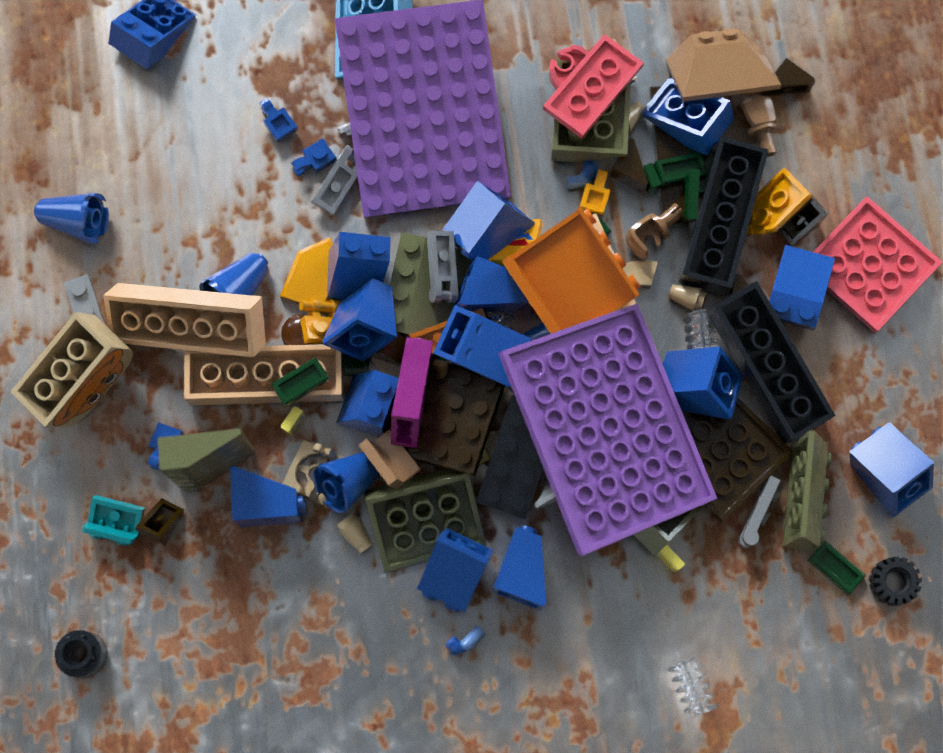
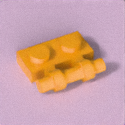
(314, 326)

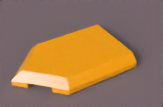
(777, 203)
(309, 274)

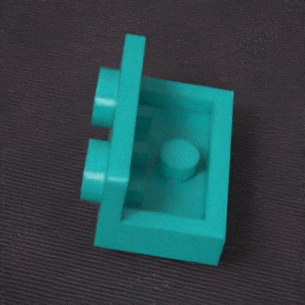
(113, 520)

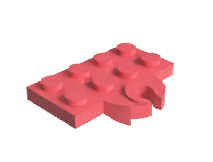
(589, 83)

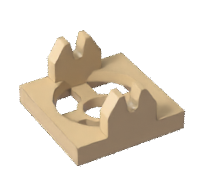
(308, 449)

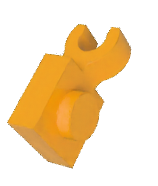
(595, 195)

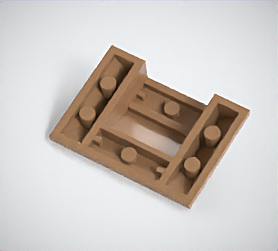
(720, 66)

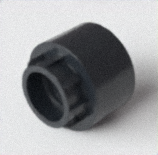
(66, 654)

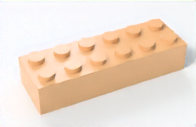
(186, 319)
(248, 380)

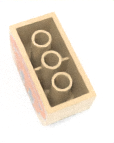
(73, 372)

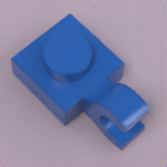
(278, 122)
(315, 156)
(161, 431)

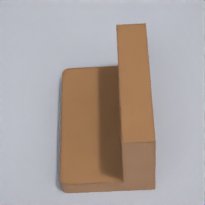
(390, 460)

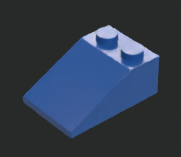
(691, 123)
(800, 287)

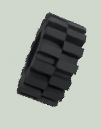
(910, 576)

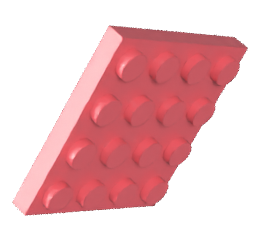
(875, 264)

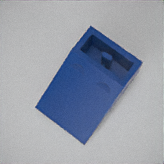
(149, 30)
(475, 344)

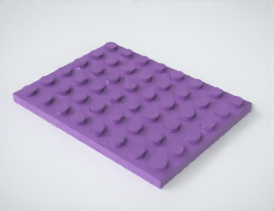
(421, 106)
(607, 428)

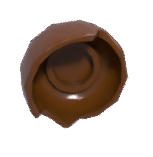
(292, 331)

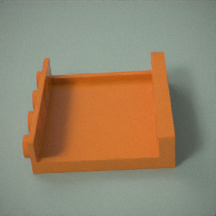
(572, 273)

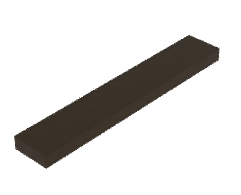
(666, 148)

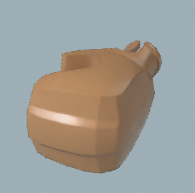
(762, 117)
(653, 229)

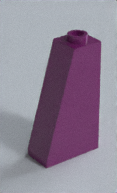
(411, 392)

